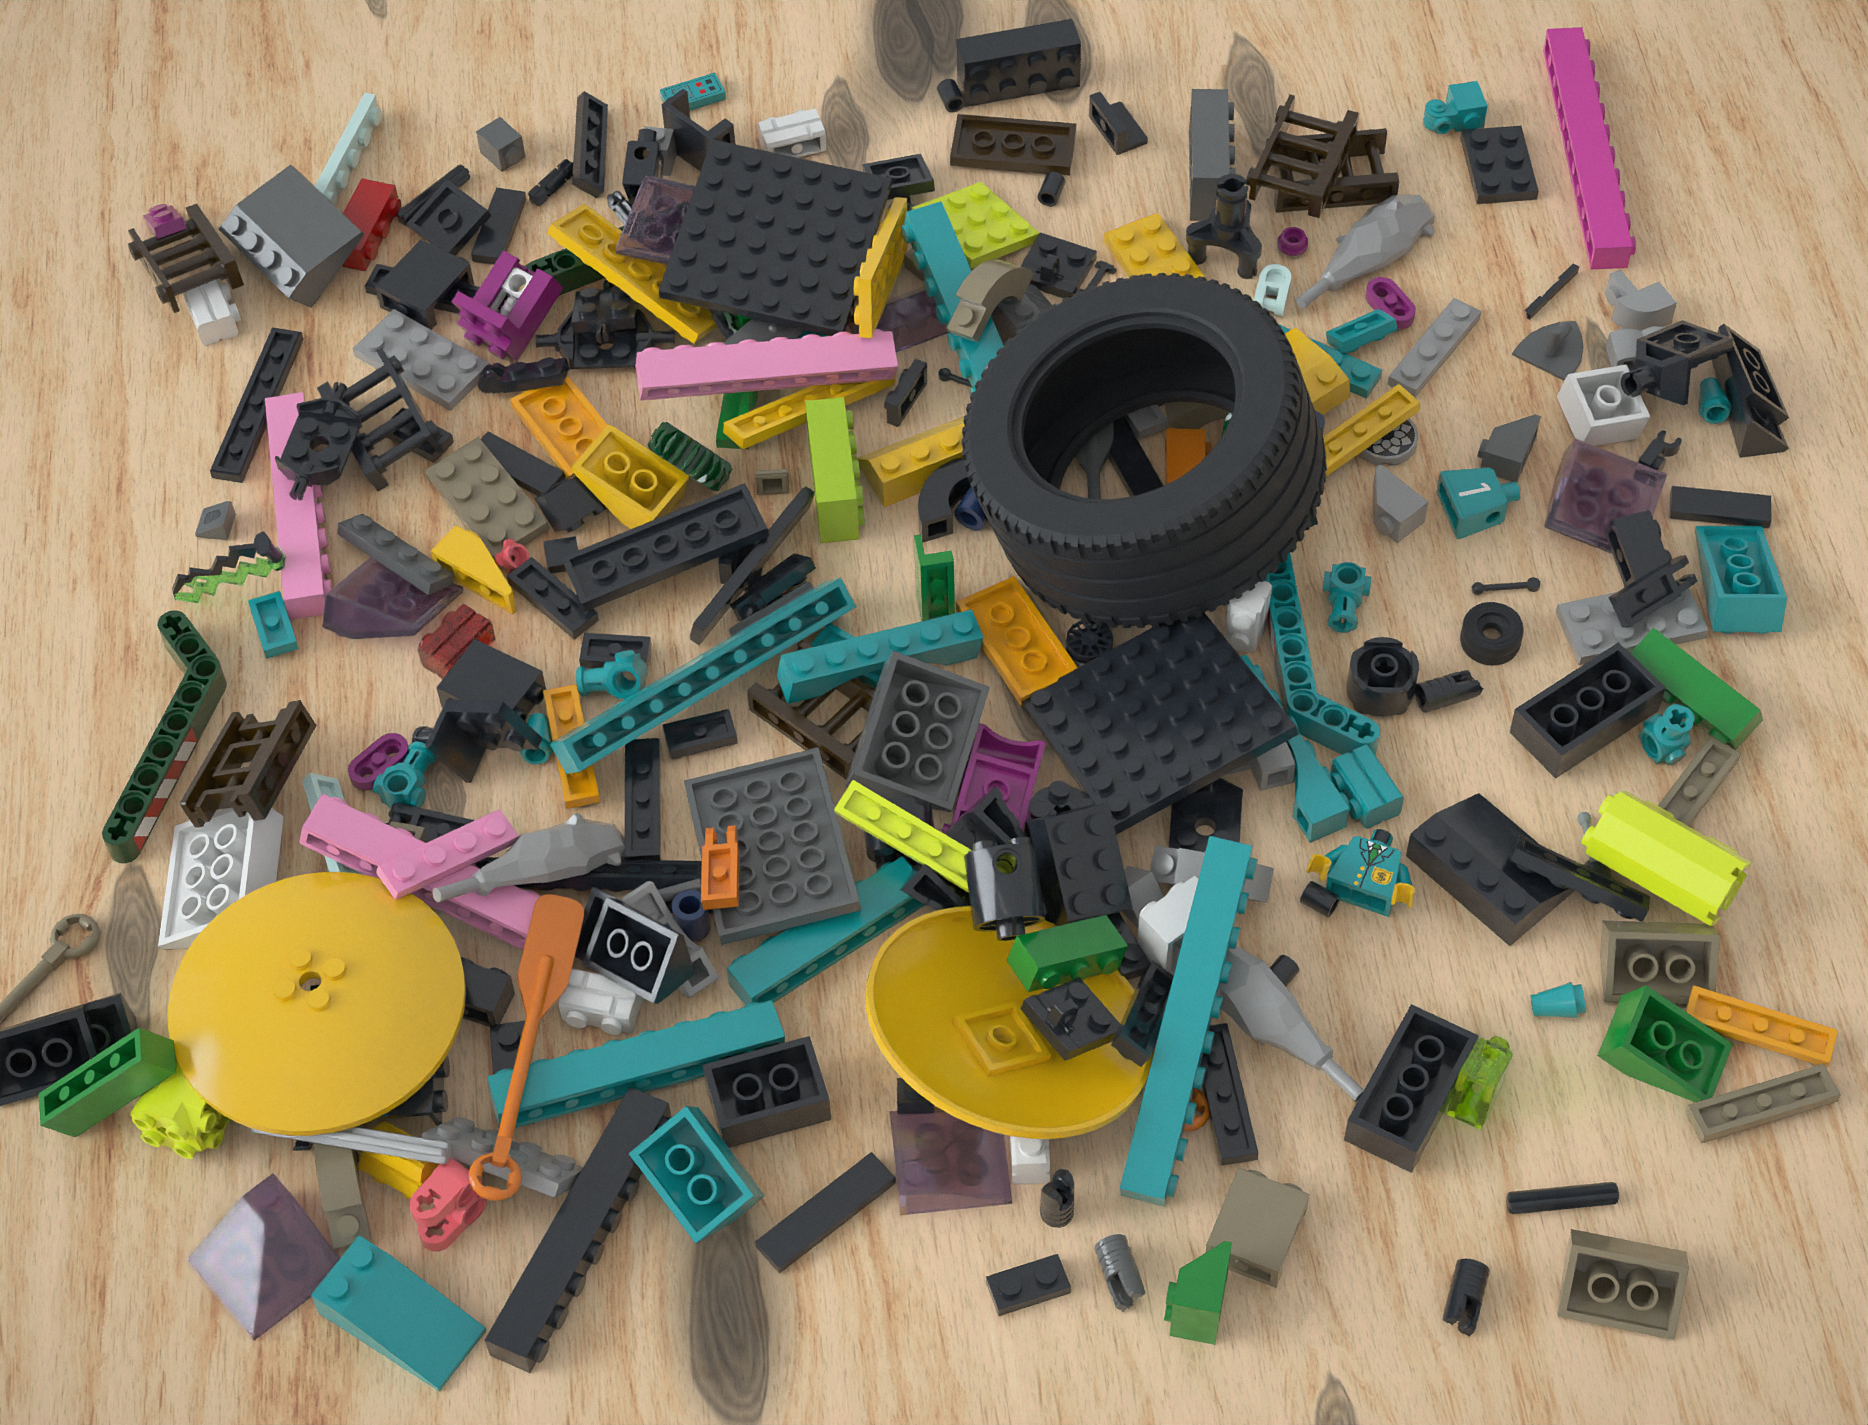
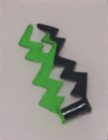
(215, 575)

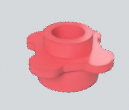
(516, 551)

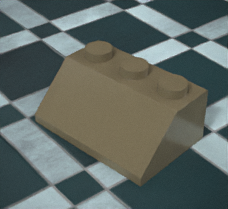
(1658, 955)
(1623, 1284)

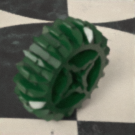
(690, 456)

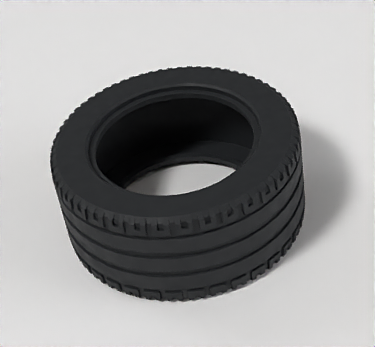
(1182, 543)

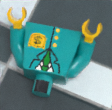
(1366, 873)

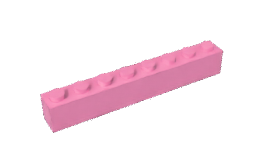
(765, 365)
(297, 521)
(366, 842)

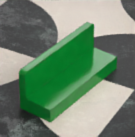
(934, 582)

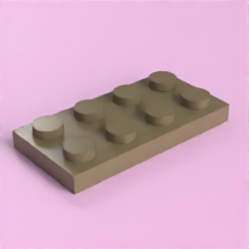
(486, 497)

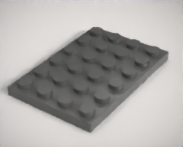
(787, 839)

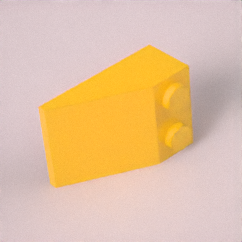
(1323, 377)
(630, 478)

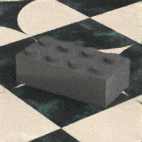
(1209, 148)

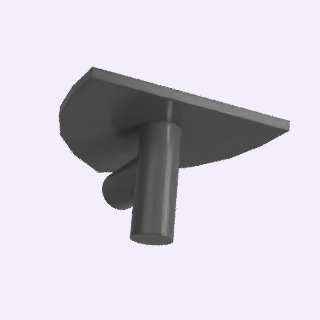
(1553, 348)

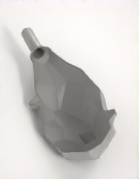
(1374, 242)
(544, 857)
(1273, 1017)

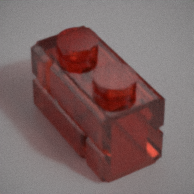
(450, 640)

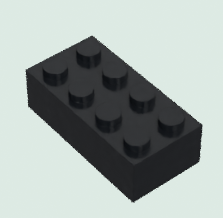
(1018, 62)
(1587, 710)
(1410, 1088)

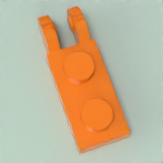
(720, 870)

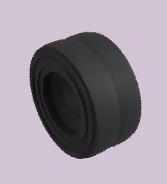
(1497, 617)

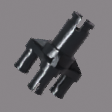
(1227, 227)

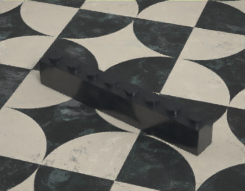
(576, 1235)

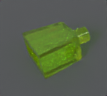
(1487, 1067)

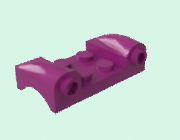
(1002, 764)

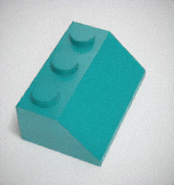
(696, 1174)

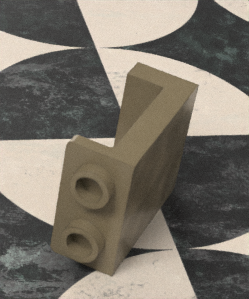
(1260, 1223)

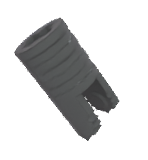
(1119, 1270)

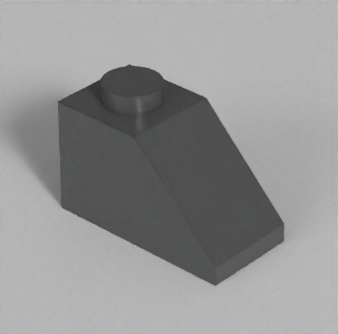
(1509, 447)

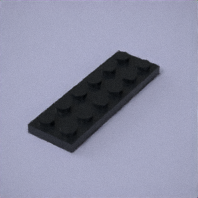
(665, 547)

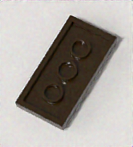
(1013, 144)

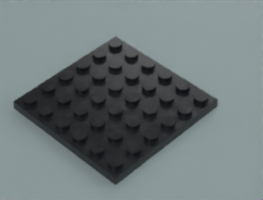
(775, 238)
(1158, 718)

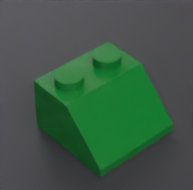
(1198, 1296)

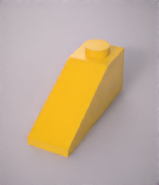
(474, 567)

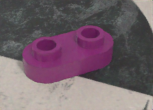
(1394, 302)
(376, 759)

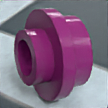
(1292, 241)

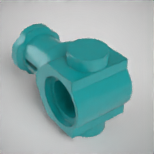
(1345, 587)
(611, 677)
(1667, 735)
(406, 777)

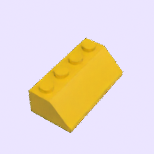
(904, 466)

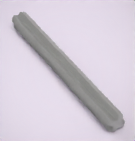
(380, 1143)

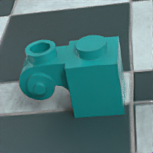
(1463, 109)

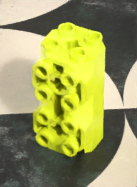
(1666, 856)
(178, 1118)

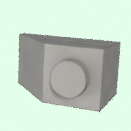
(1396, 506)

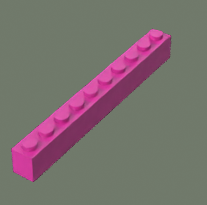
(1588, 149)

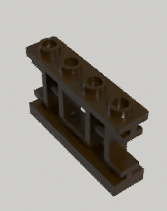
(271, 749)

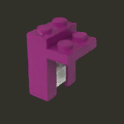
(501, 313)

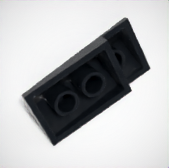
(1753, 397)
(632, 948)
(56, 1044)

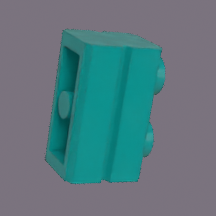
(1367, 787)

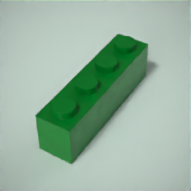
(1692, 685)
(107, 1082)

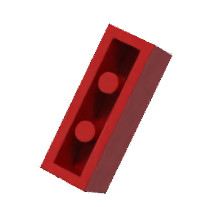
(372, 210)

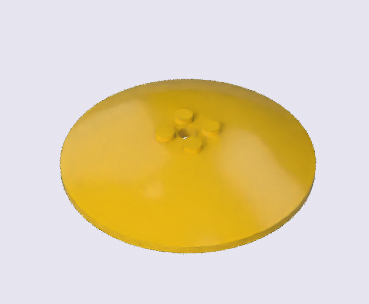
(941, 1000)
(326, 1054)

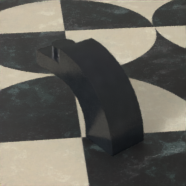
(939, 496)

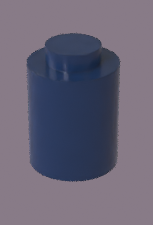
(970, 513)
(690, 915)

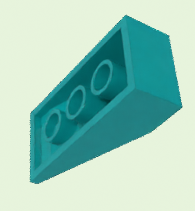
(1740, 579)
(397, 1313)

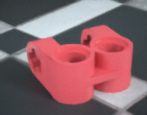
(453, 1203)

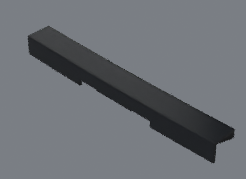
(1564, 278)

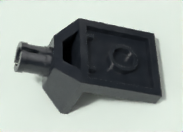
(1667, 358)
(470, 728)

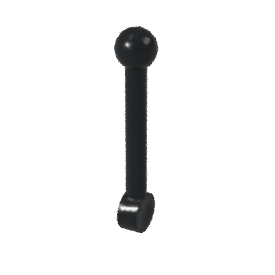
(945, 375)
(1532, 585)

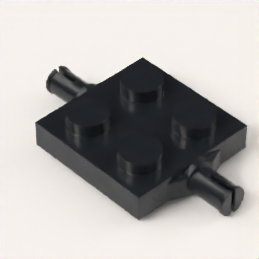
(603, 311)

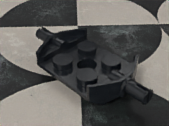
(584, 352)
(318, 423)
(1213, 805)

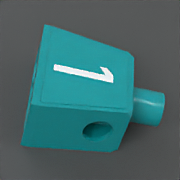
(1474, 499)

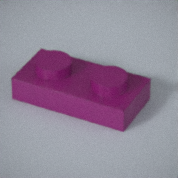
(164, 220)

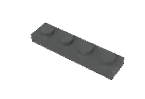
(395, 554)

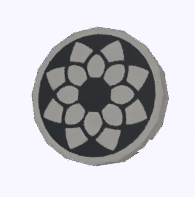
(1393, 447)

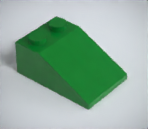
(1664, 1046)

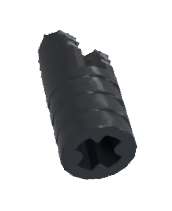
(1446, 690)
(1055, 1194)
(1466, 1294)

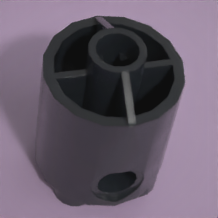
(1004, 900)

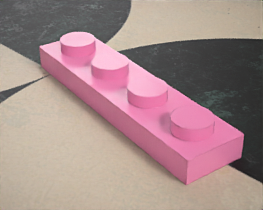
(447, 854)

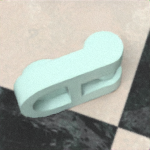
(1274, 281)

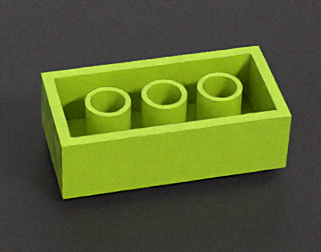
(834, 470)

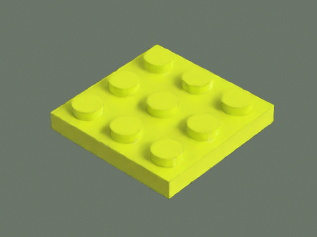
(984, 224)

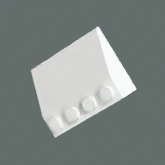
(214, 869)

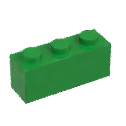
(1067, 953)

